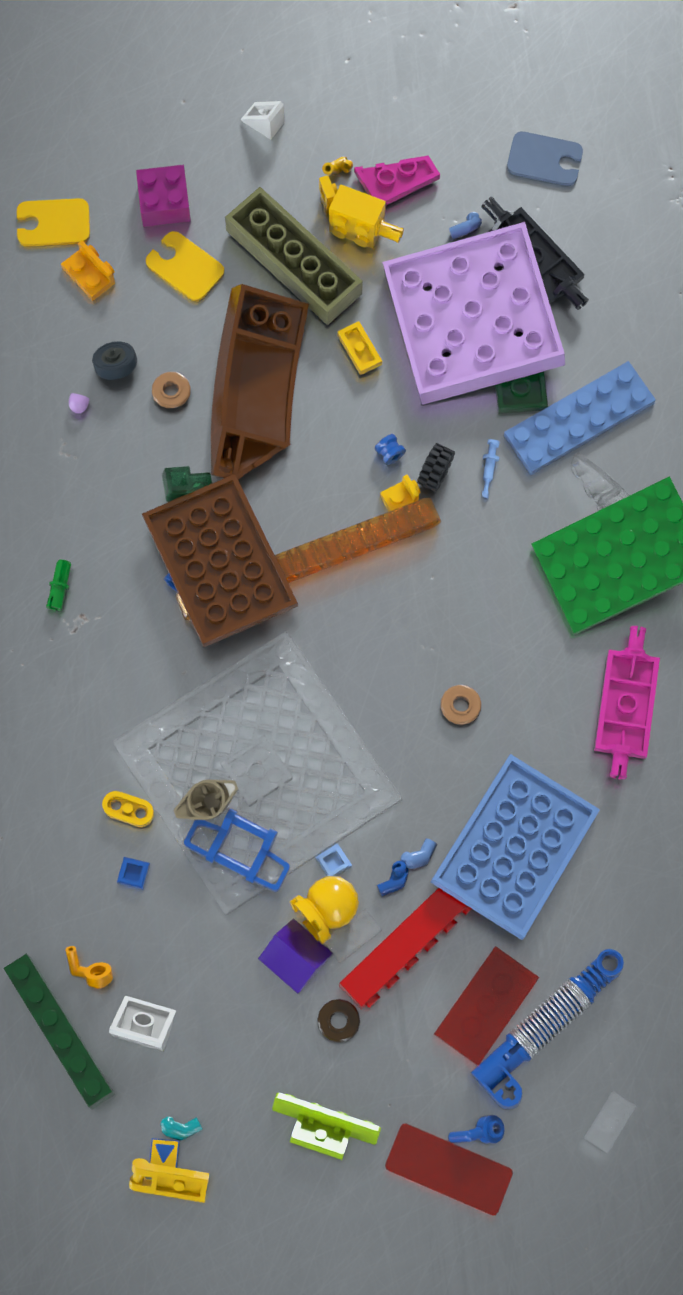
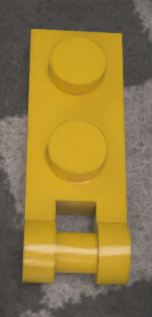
(168, 1181)

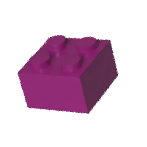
(163, 195)

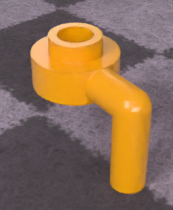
(97, 975)

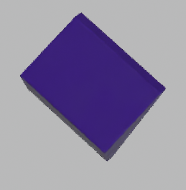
(295, 955)

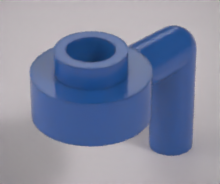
(482, 1131)

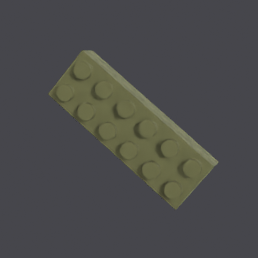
(293, 255)

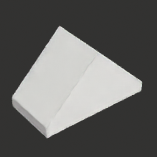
(265, 117)

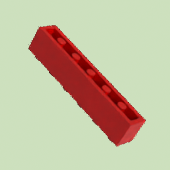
(402, 947)

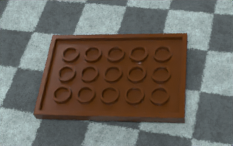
(219, 560)

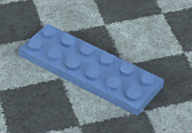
(579, 418)

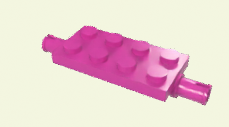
(627, 703)

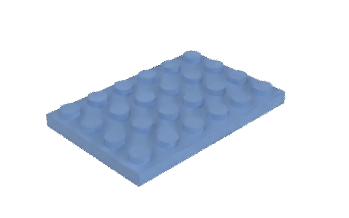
(515, 846)

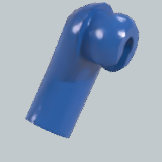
(397, 879)

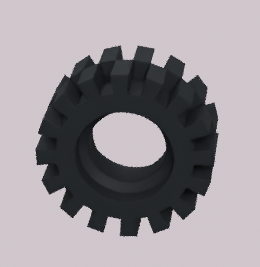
(435, 467)

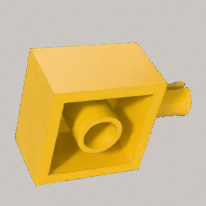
(360, 218)

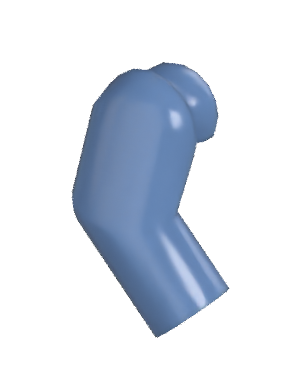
(473, 222)
(419, 858)

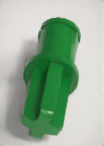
(59, 585)

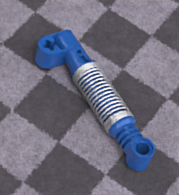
(542, 1027)

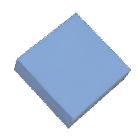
(333, 861)

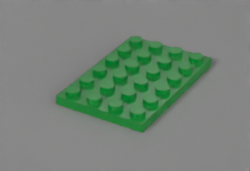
(616, 556)

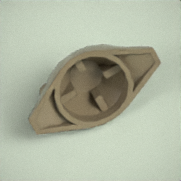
(206, 799)

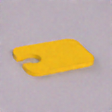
(59, 222)
(190, 270)

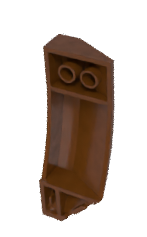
(255, 379)

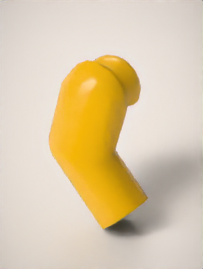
(337, 166)

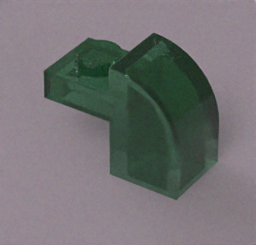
(180, 481)

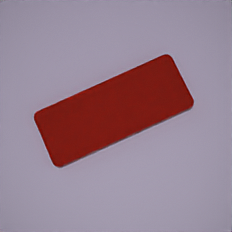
(449, 1169)

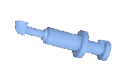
(490, 461)

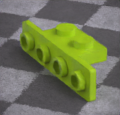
(323, 1128)

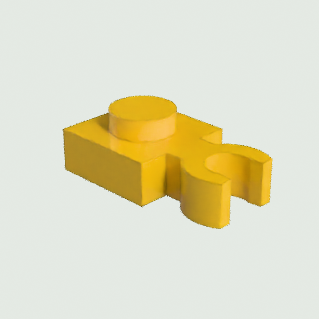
(327, 192)

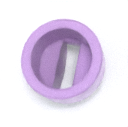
(78, 403)

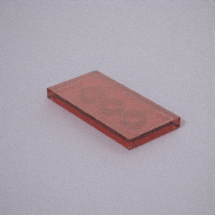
(486, 1006)

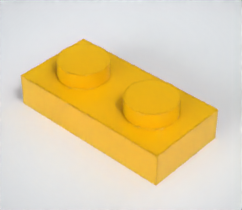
(359, 348)

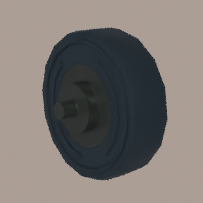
(114, 360)

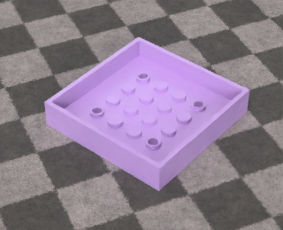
(474, 313)

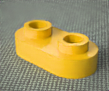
(129, 807)

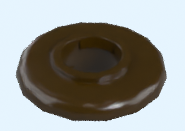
(335, 1034)

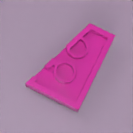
(397, 179)

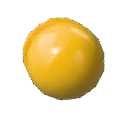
(329, 904)

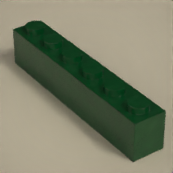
(59, 1031)

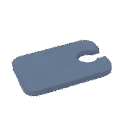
(539, 158)

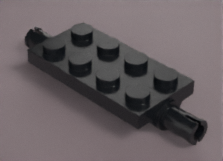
(556, 268)

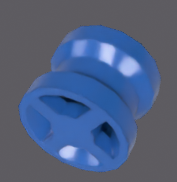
(390, 449)

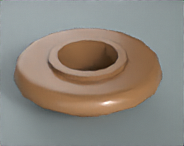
(171, 379)
(461, 692)

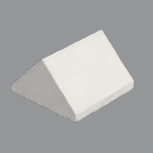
(143, 1023)

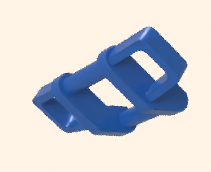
(223, 831)

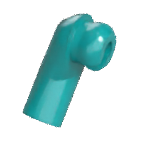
(179, 1131)

